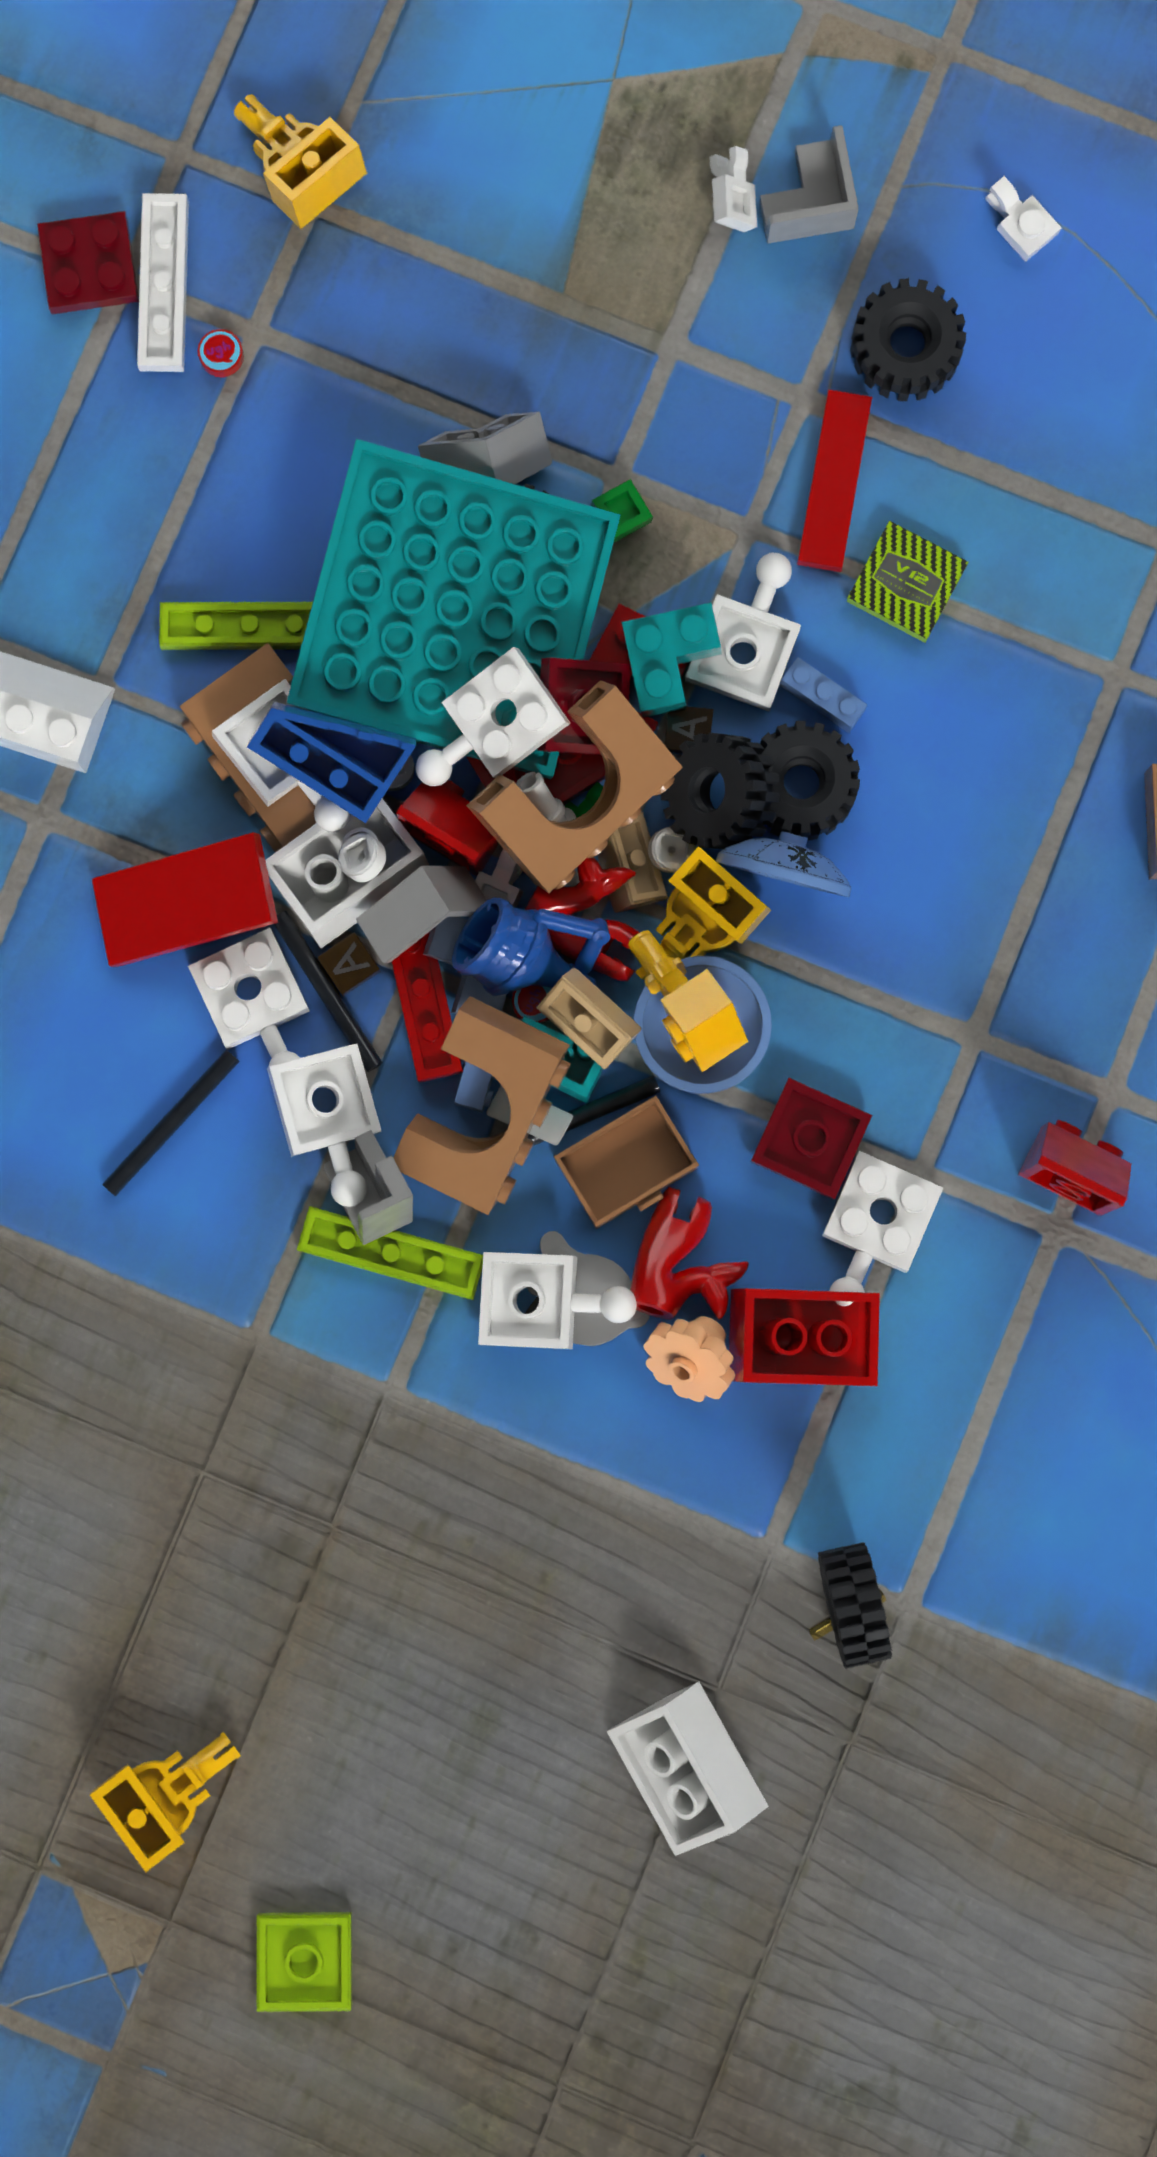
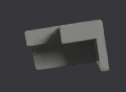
(826, 194)
(502, 449)
(418, 907)
(388, 1197)

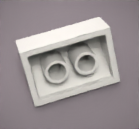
(50, 712)
(318, 890)
(688, 1769)

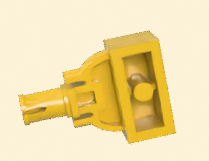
(302, 161)
(707, 910)
(697, 1009)
(153, 1805)

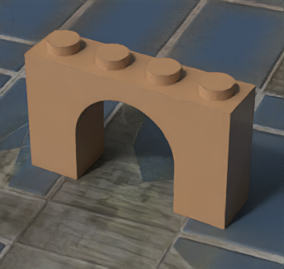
(220, 701)
(634, 771)
(526, 1067)

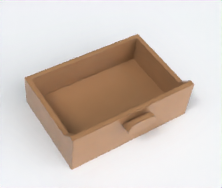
(626, 1163)

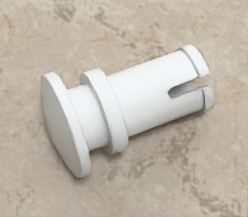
(539, 794)

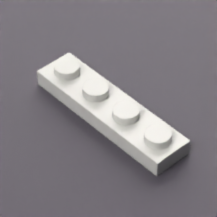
(163, 282)

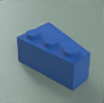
(333, 755)

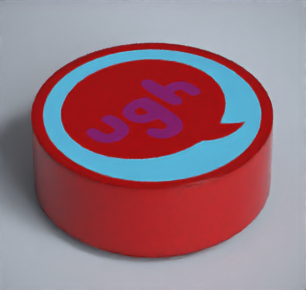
(220, 353)
(527, 999)

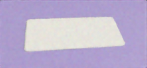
(552, 1127)

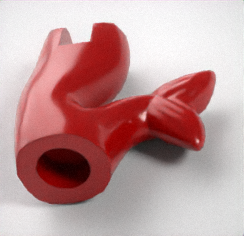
(592, 886)
(663, 1247)

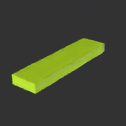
(232, 625)
(392, 1255)

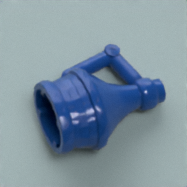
(514, 949)

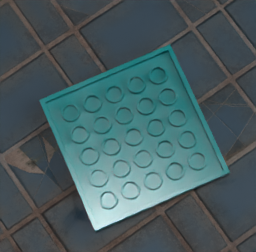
(437, 582)

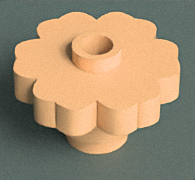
(691, 1358)

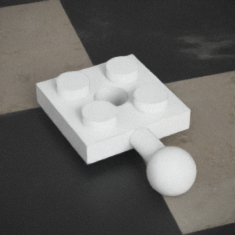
(767, 633)
(474, 713)
(263, 776)
(245, 1019)
(312, 1130)
(887, 1243)
(553, 1320)

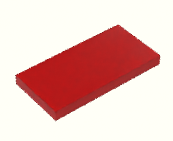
(184, 900)

